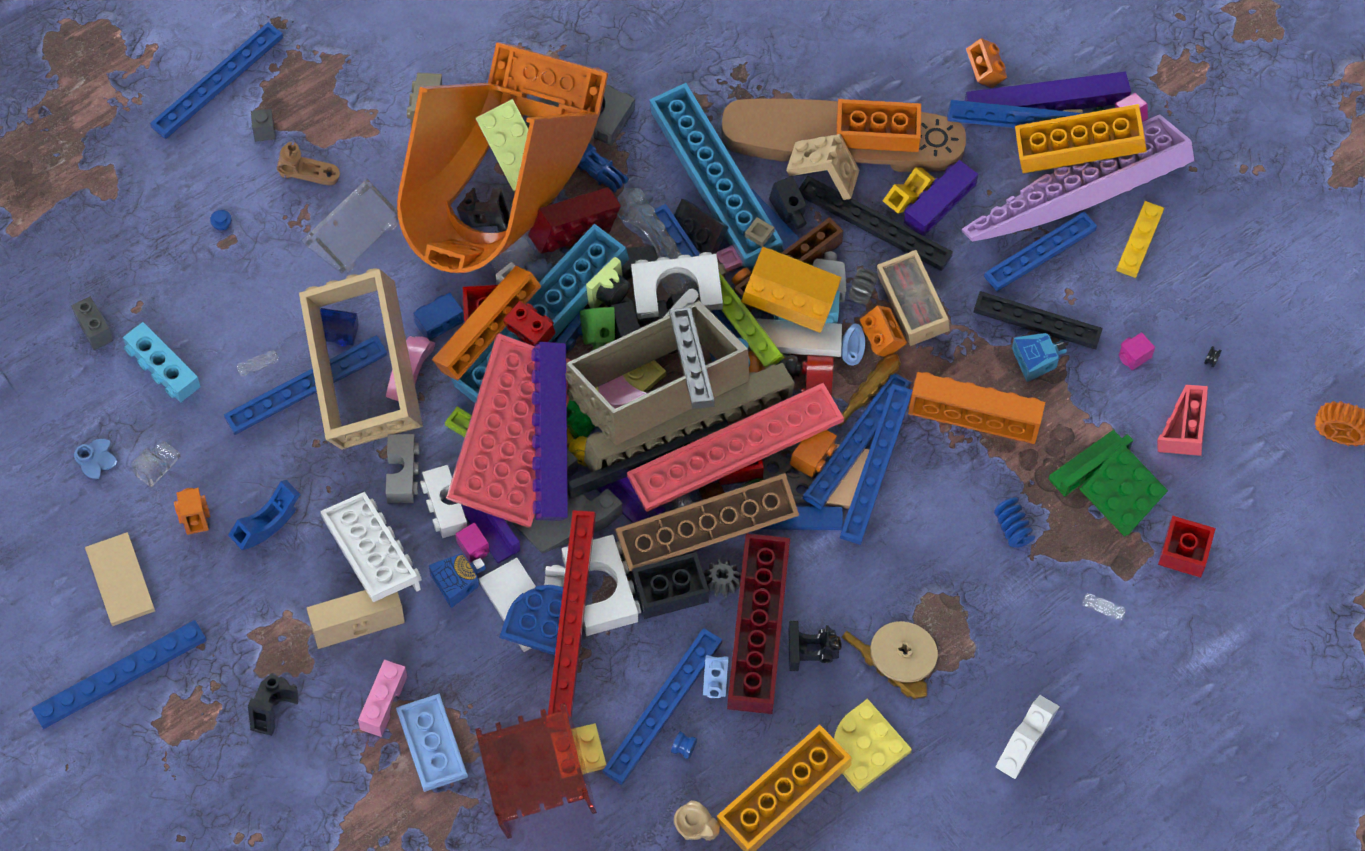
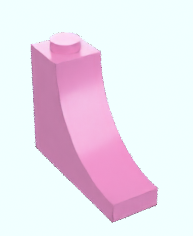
(619, 392)

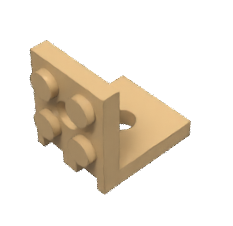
(826, 154)

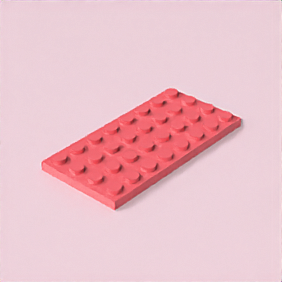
(497, 451)

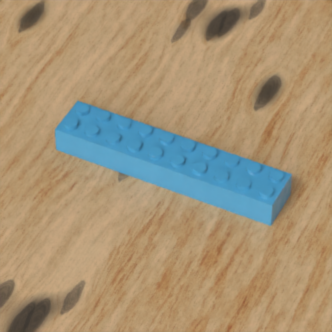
(711, 170)
(560, 296)

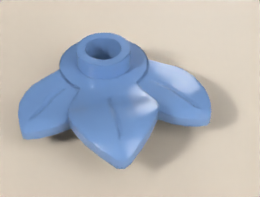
(98, 458)

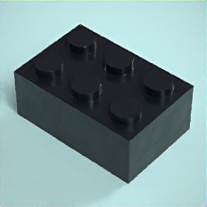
(670, 585)

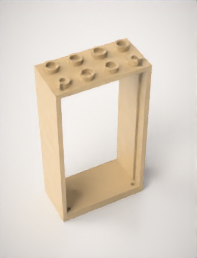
(377, 427)

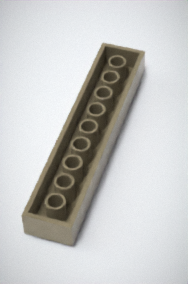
(759, 393)

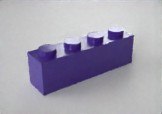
(940, 198)

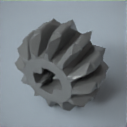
(863, 286)
(723, 571)

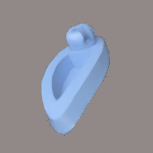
(853, 345)

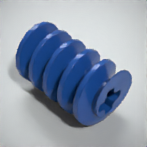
(1011, 523)

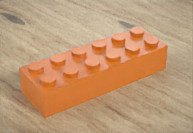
(976, 407)

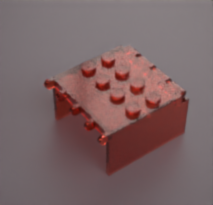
(534, 766)

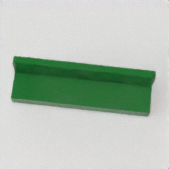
(1087, 462)

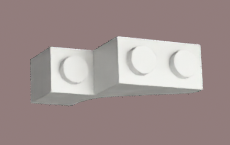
(1027, 736)

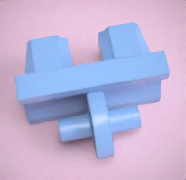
(715, 676)

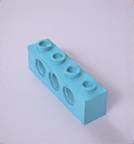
(142, 338)

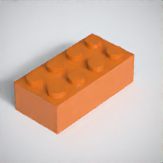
(879, 125)

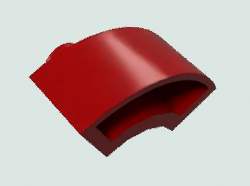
(818, 371)

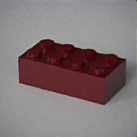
(570, 219)

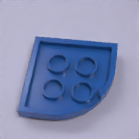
(535, 618)

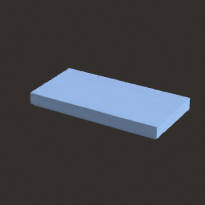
(431, 742)

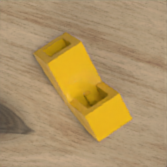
(904, 194)

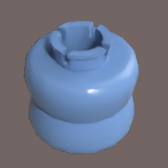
(538, 268)

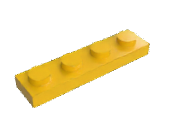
(1140, 239)

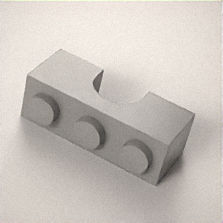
(402, 485)

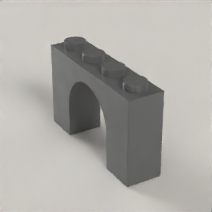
(616, 113)

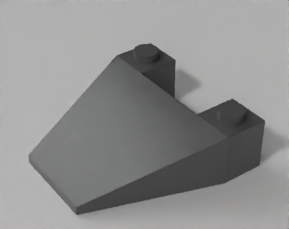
(553, 534)

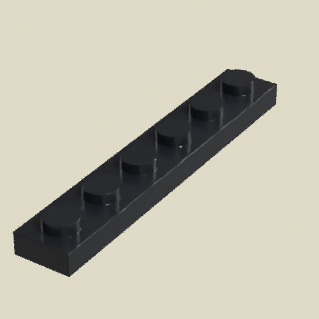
(1038, 320)

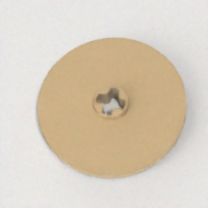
(918, 645)

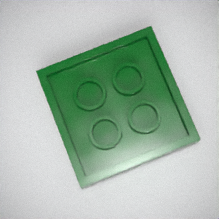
(1123, 490)

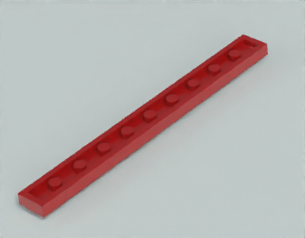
(572, 611)

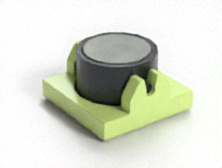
(607, 285)

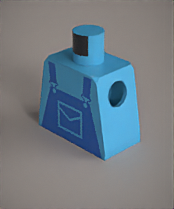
(1037, 354)

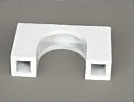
(701, 269)
(620, 607)

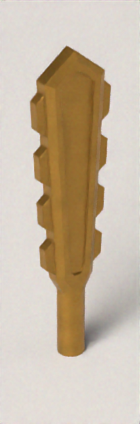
(876, 378)
(909, 689)

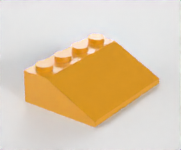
(791, 289)

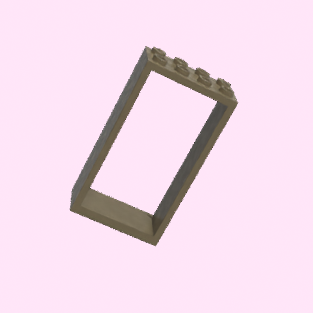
(640, 348)

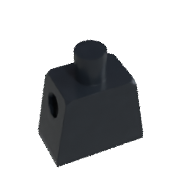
(788, 202)

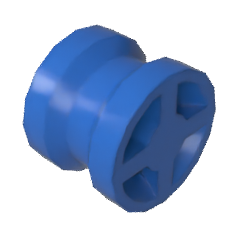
(684, 745)

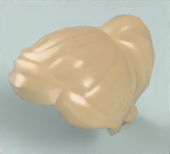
(696, 822)

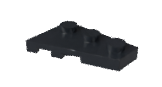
(700, 226)

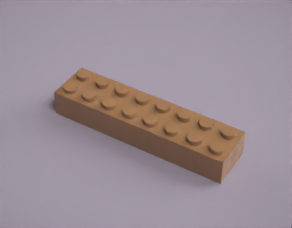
(707, 522)

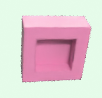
(729, 258)

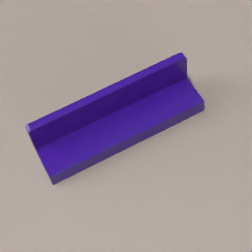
(631, 504)
(496, 531)

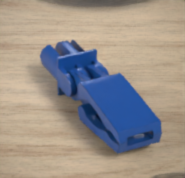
(601, 169)

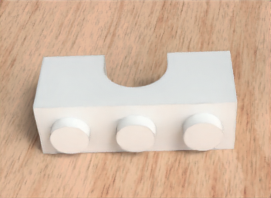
(448, 518)

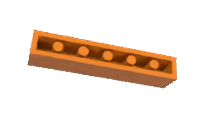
(485, 323)

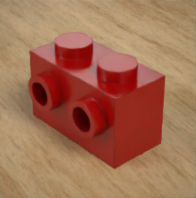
(529, 325)

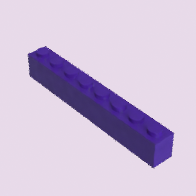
(1059, 94)
(550, 431)

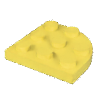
(870, 743)

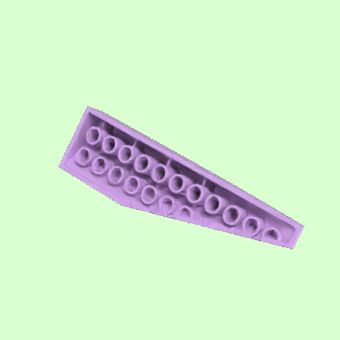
(1087, 184)

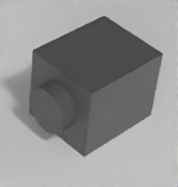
(263, 125)

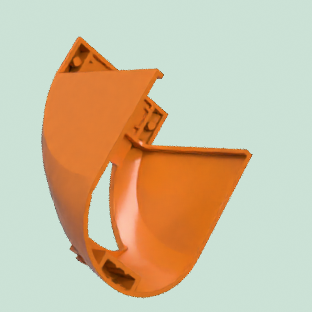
(450, 146)

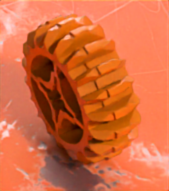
(1341, 423)

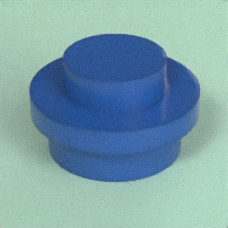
(220, 219)

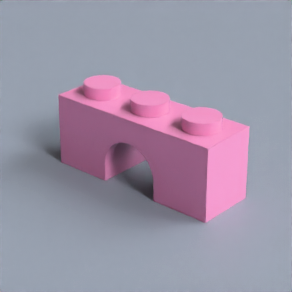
(378, 704)

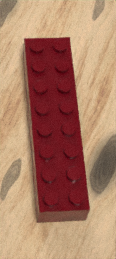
(758, 624)

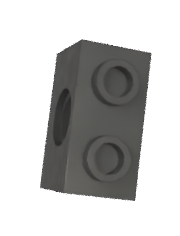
(92, 323)

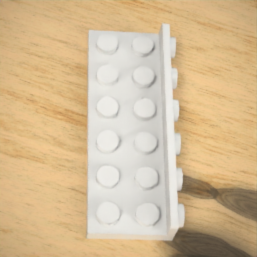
(370, 547)

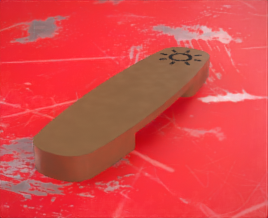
(773, 126)

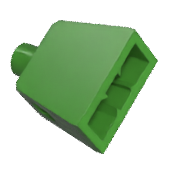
(598, 326)

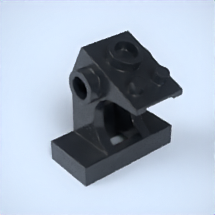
(488, 213)
(827, 638)
(261, 707)

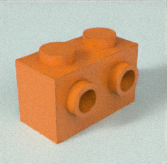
(986, 63)
(882, 331)
(192, 510)

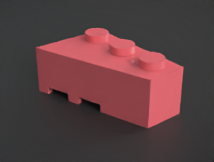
(1186, 425)

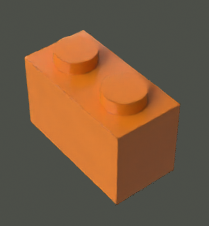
(812, 452)

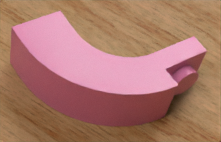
(418, 349)

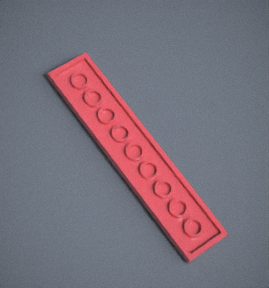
(735, 447)

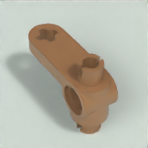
(293, 165)

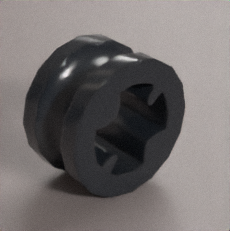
(1213, 356)

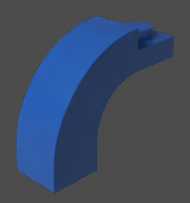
(268, 520)

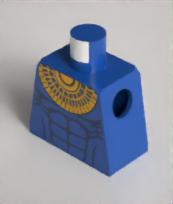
(456, 577)

